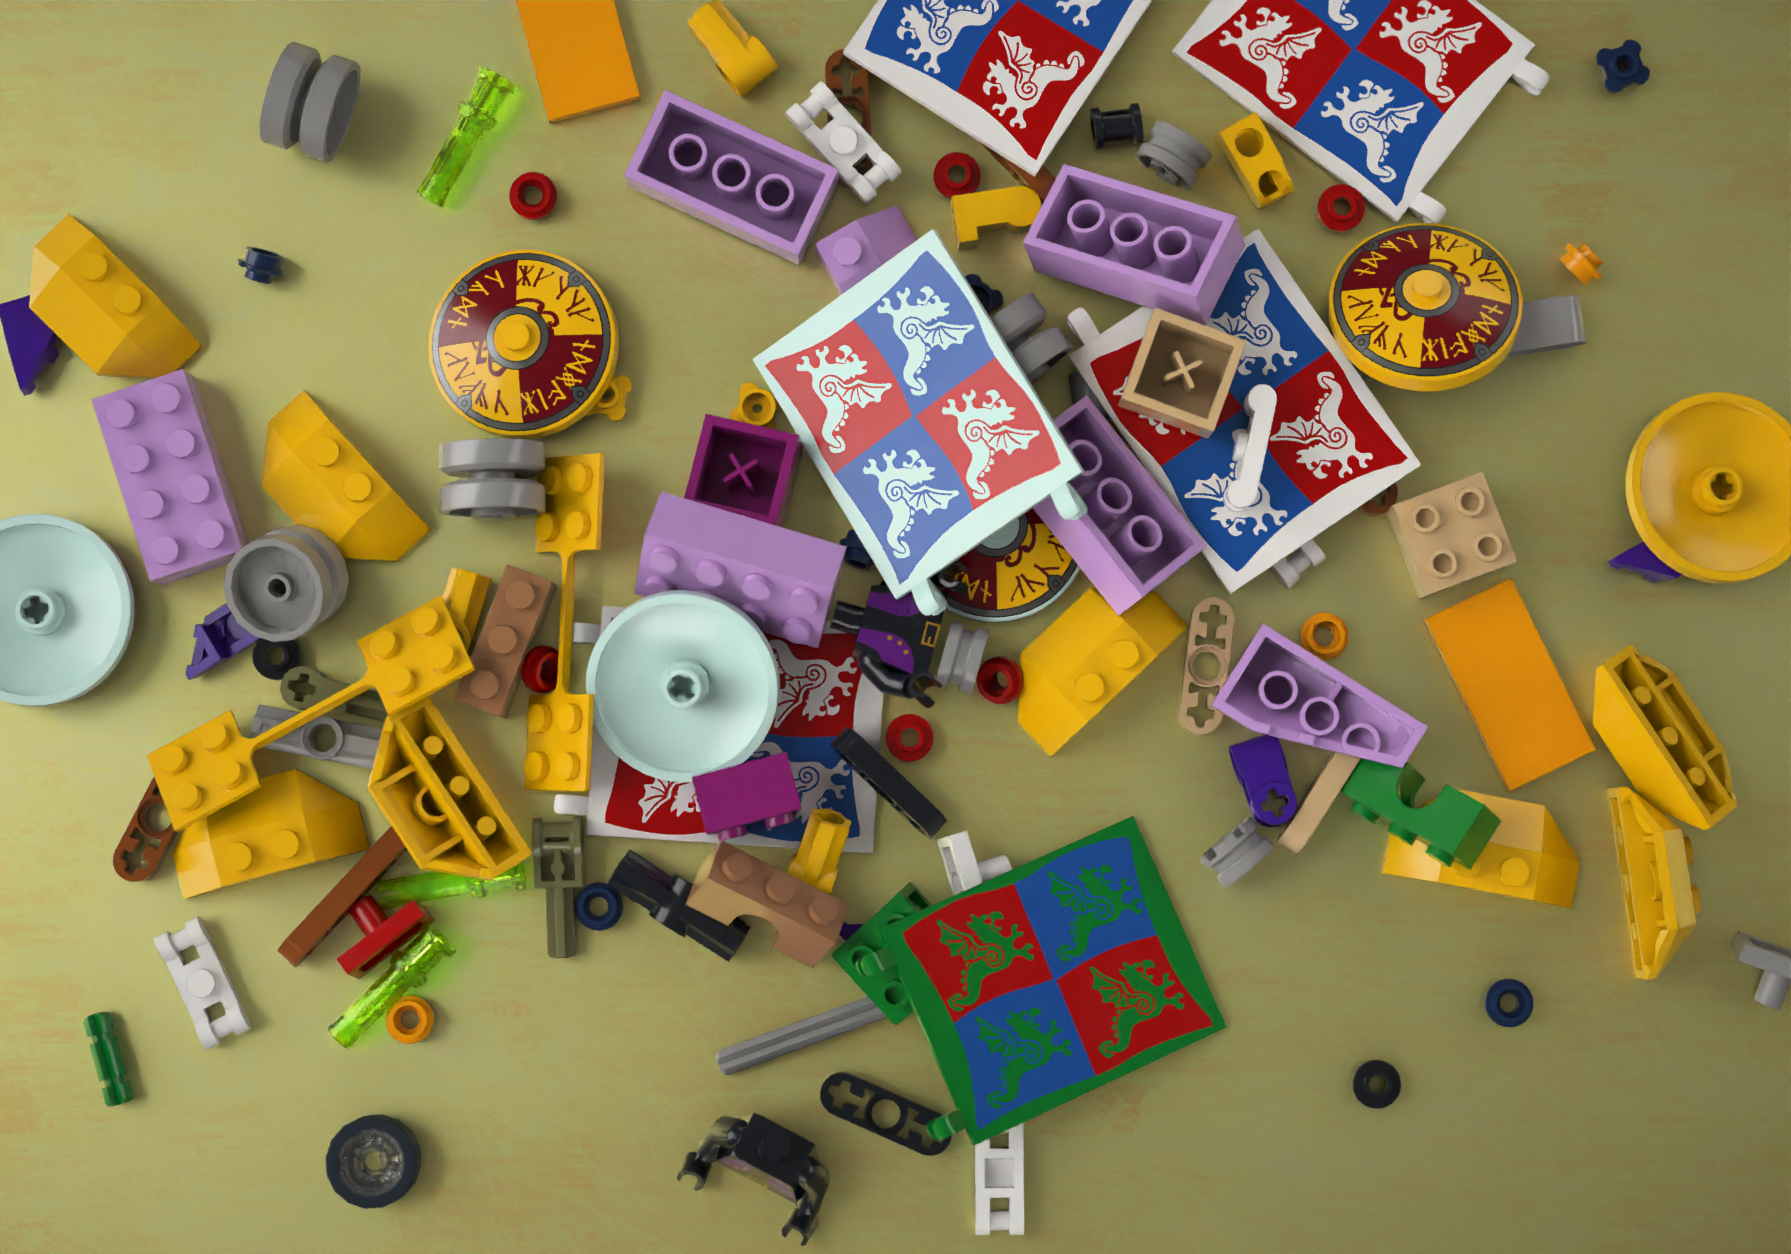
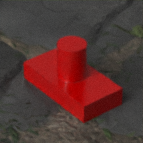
(382, 933)

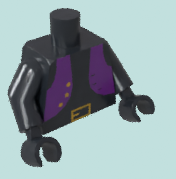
(896, 638)
(769, 1158)

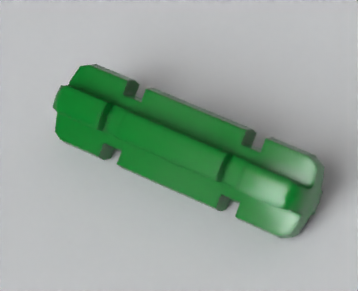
(108, 1059)

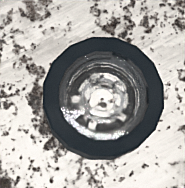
(398, 1155)

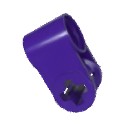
(1264, 770)

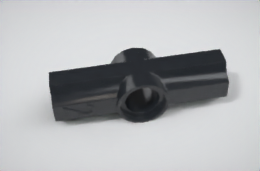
(666, 901)

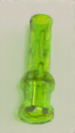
(475, 117)
(440, 885)
(406, 970)

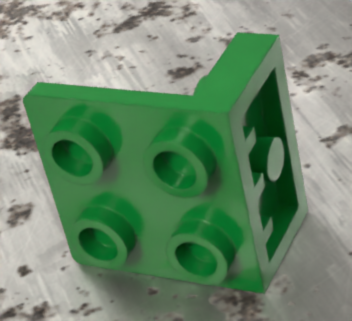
(885, 986)

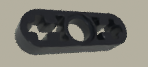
(888, 782)
(848, 1109)

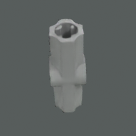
(354, 744)

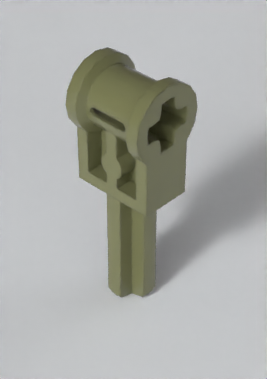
(365, 704)
(559, 870)

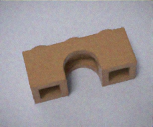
(504, 641)
(740, 884)

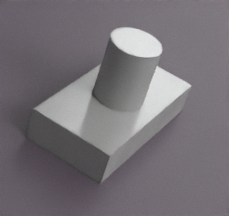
(1774, 961)

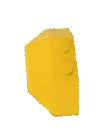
(104, 307)
(334, 488)
(1088, 661)
(1662, 739)
(440, 798)
(267, 833)
(1521, 860)
(1653, 880)

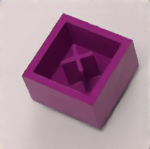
(745, 469)
(747, 795)

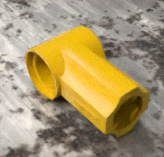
(739, 57)
(465, 599)
(820, 849)

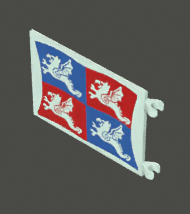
(919, 418)

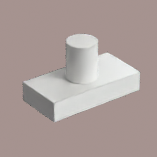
(962, 866)

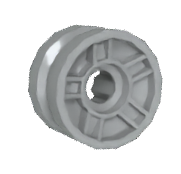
(1174, 154)
(962, 657)
(1237, 852)

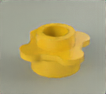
(752, 396)
(614, 406)

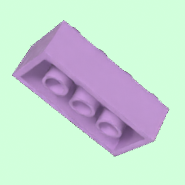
(732, 177)
(1134, 243)
(171, 476)
(1130, 527)
(761, 568)

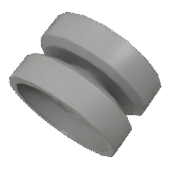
(310, 102)
(1041, 351)
(493, 476)
(286, 582)

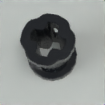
(1116, 126)

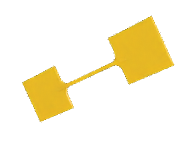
(562, 721)
(215, 761)

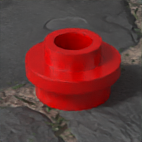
(956, 160)
(531, 181)
(1330, 218)
(539, 657)
(989, 685)
(905, 753)

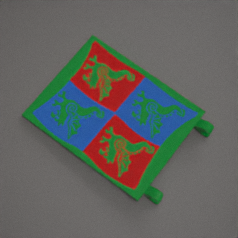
(1049, 981)

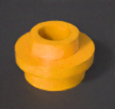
(1582, 263)
(1334, 625)
(399, 1030)

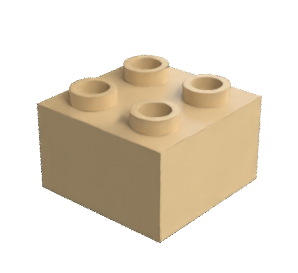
(1182, 373)
(1450, 535)

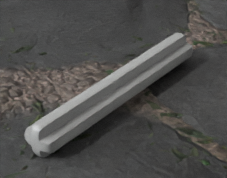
(798, 1035)

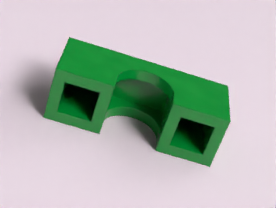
(1451, 826)

